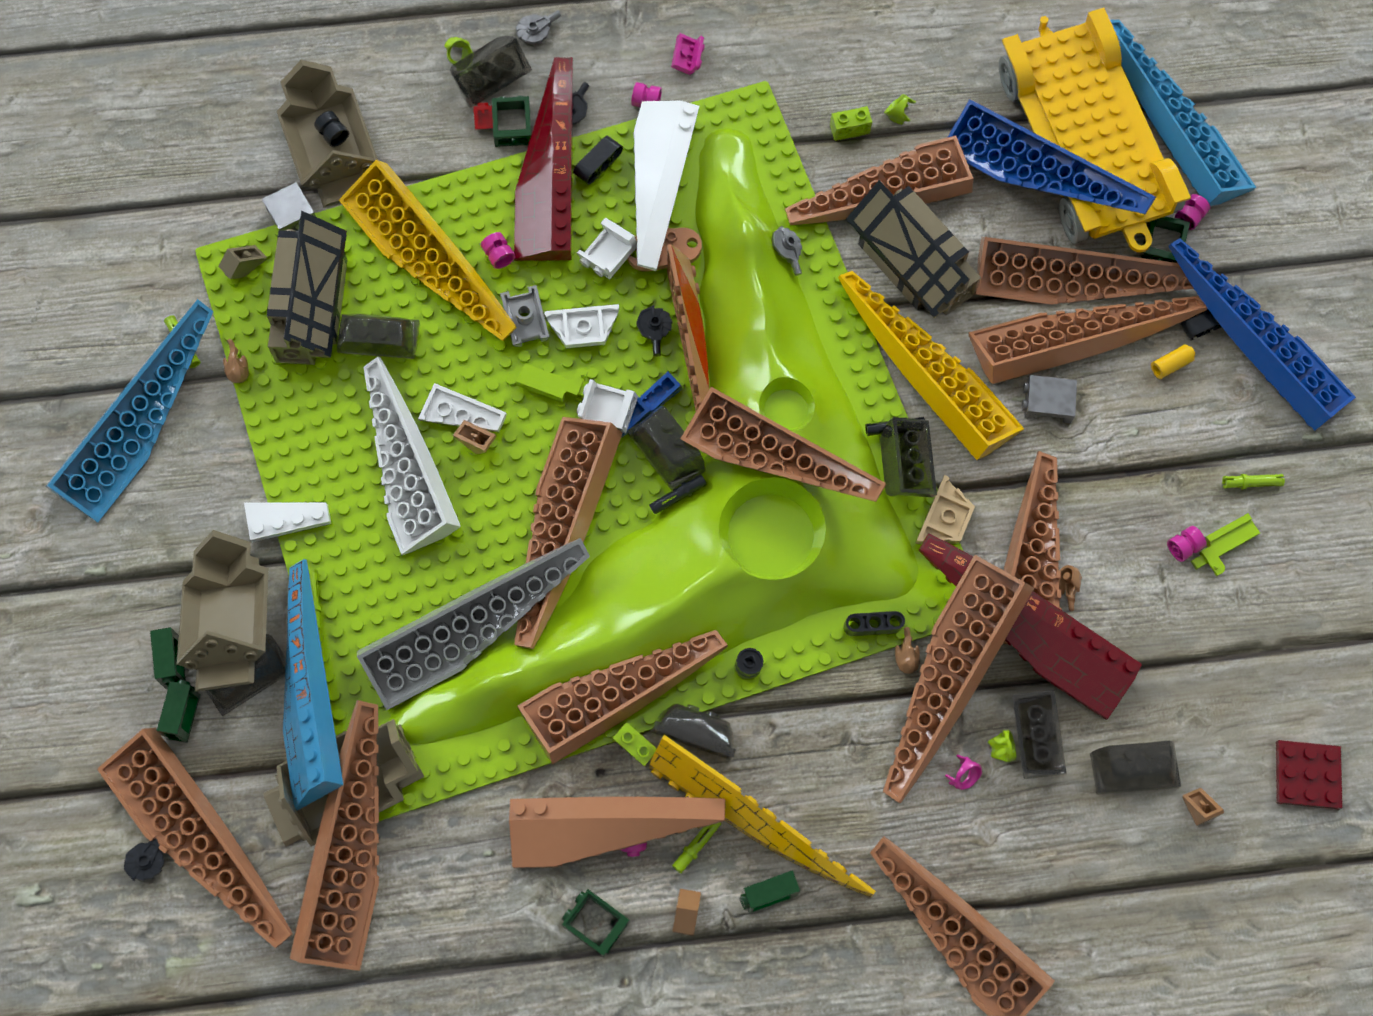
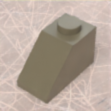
(241, 261)

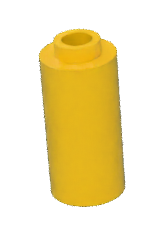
(1173, 361)

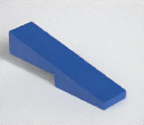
(654, 397)

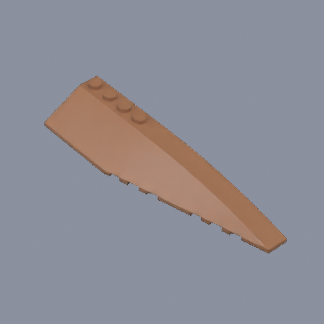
(1062, 338)

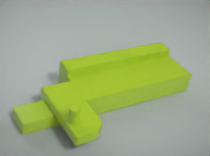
(551, 384)
(1225, 540)

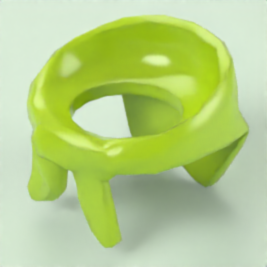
(896, 109)
(1003, 747)

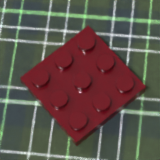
(1308, 774)

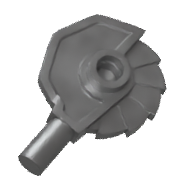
(535, 27)
(788, 247)

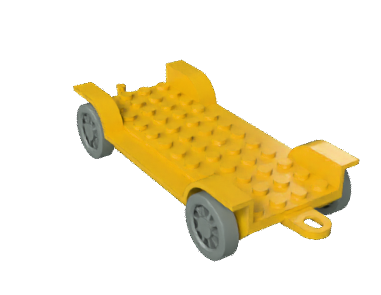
(1084, 103)

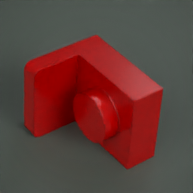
(483, 116)

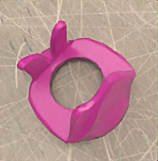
(975, 773)

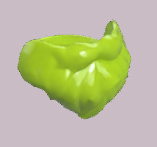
(460, 43)

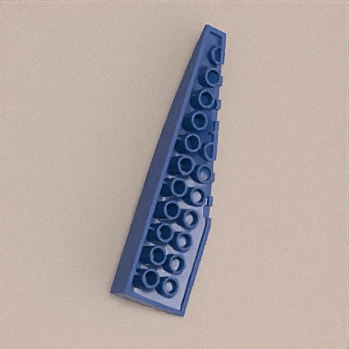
(1033, 162)
(1277, 354)

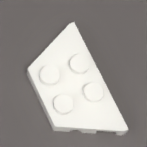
(583, 325)

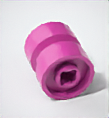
(643, 93)
(1194, 210)
(498, 251)
(1189, 542)

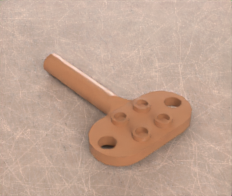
(678, 238)

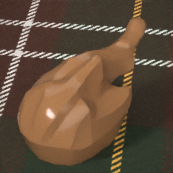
(235, 367)
(1071, 582)
(907, 658)

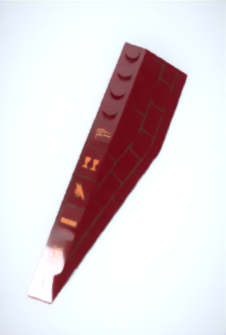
(545, 179)
(1054, 642)

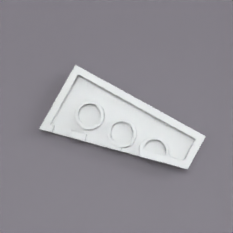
(452, 408)
(278, 519)

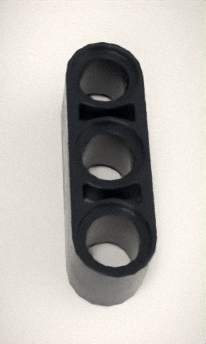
(598, 160)
(1200, 324)
(882, 618)

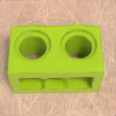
(851, 123)
(634, 743)

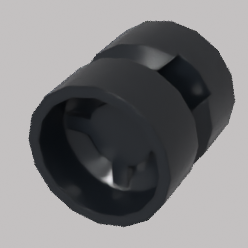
(331, 128)
(749, 663)

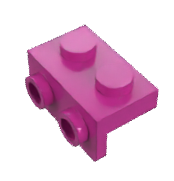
(687, 54)

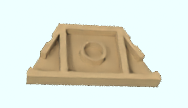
(947, 514)

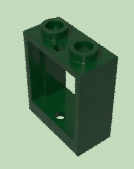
(511, 137)
(1168, 223)
(164, 654)
(178, 711)
(769, 892)
(614, 934)

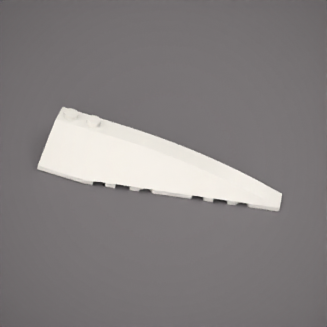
(660, 152)
(413, 488)

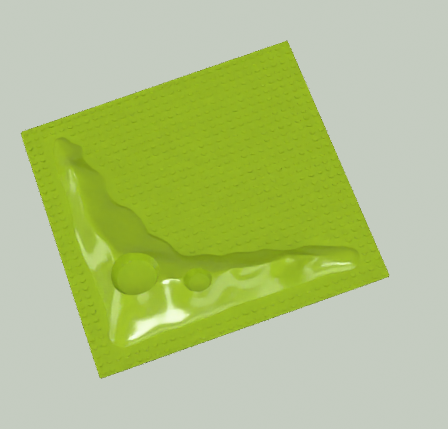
(742, 556)

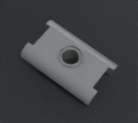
(528, 327)

